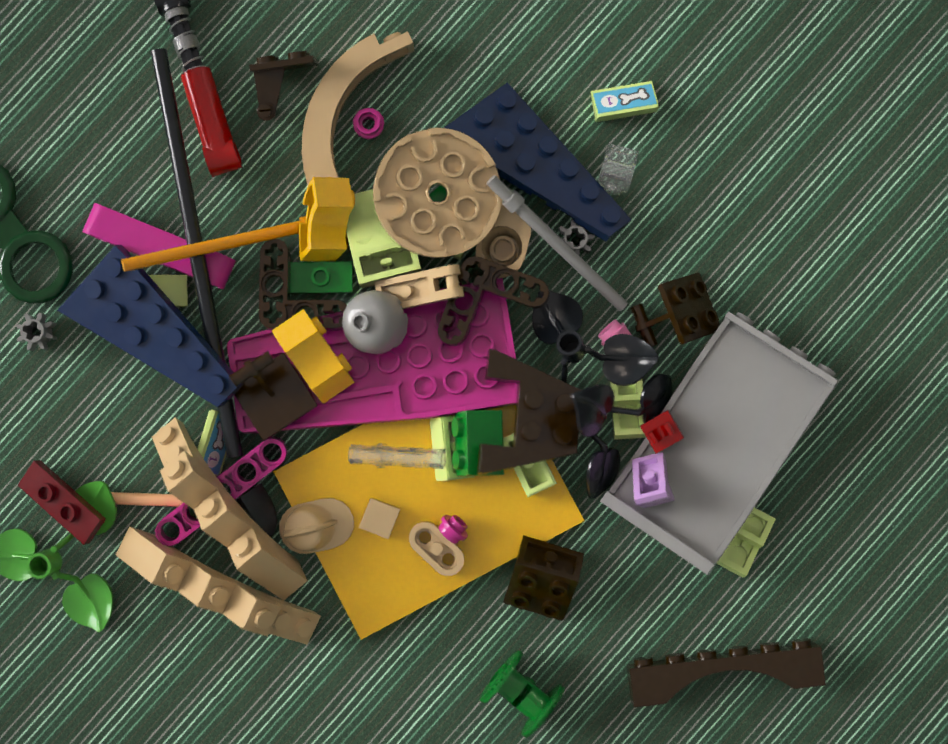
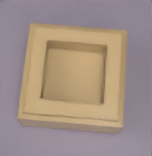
(379, 518)

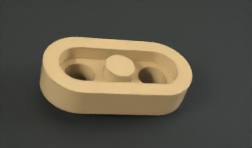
(436, 548)

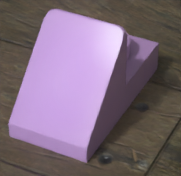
(651, 481)

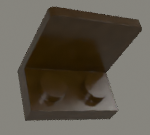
(544, 578)

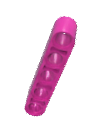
(143, 239)
(237, 484)

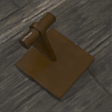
(269, 77)
(687, 309)
(271, 393)

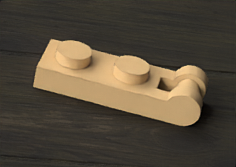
(423, 286)

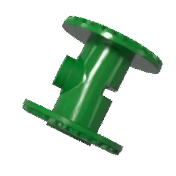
(522, 694)

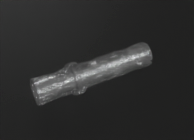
(396, 456)

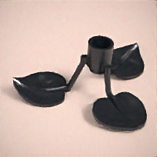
(625, 357)
(591, 409)

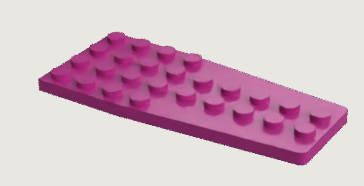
(410, 381)

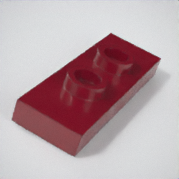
(61, 502)

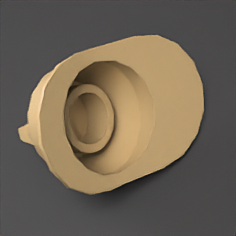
(506, 241)
(316, 525)

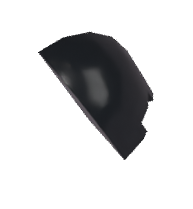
(260, 508)

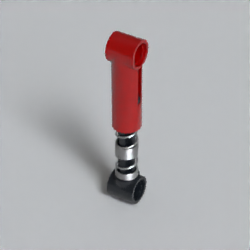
(201, 91)

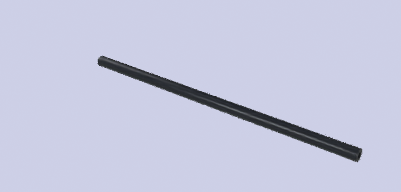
(193, 234)

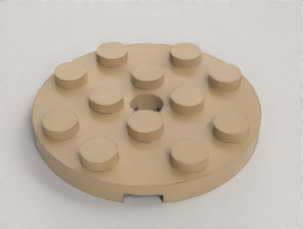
(404, 199)

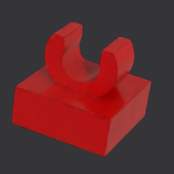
(662, 431)

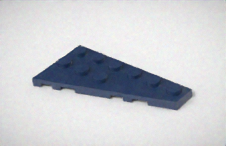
(539, 162)
(146, 324)

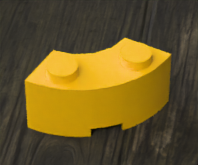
(328, 210)
(313, 356)

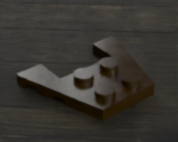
(543, 417)

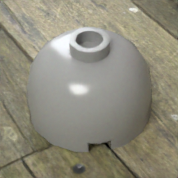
(374, 322)

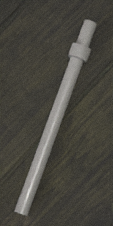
(515, 203)

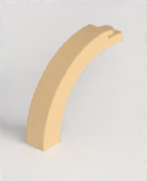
(333, 93)

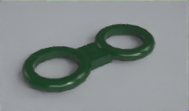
(16, 236)

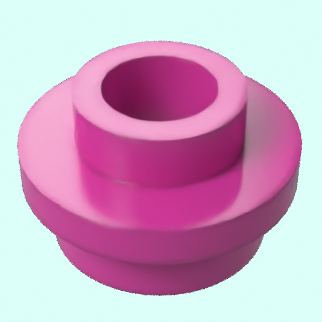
(363, 115)
(453, 528)

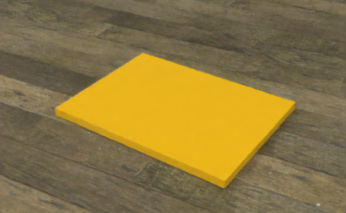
(386, 577)

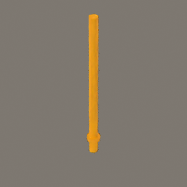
(211, 246)

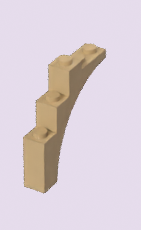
(220, 515)
(215, 591)

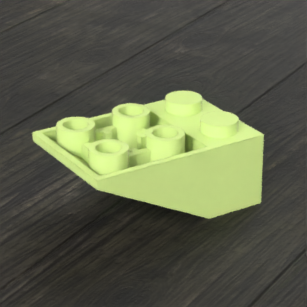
(372, 249)

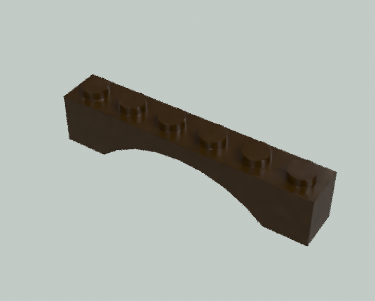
(658, 681)

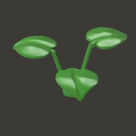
(89, 599)

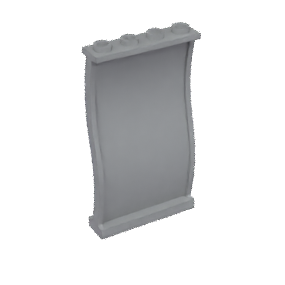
(739, 423)

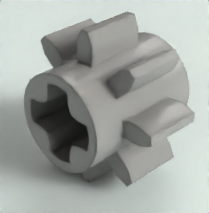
(580, 233)
(39, 323)

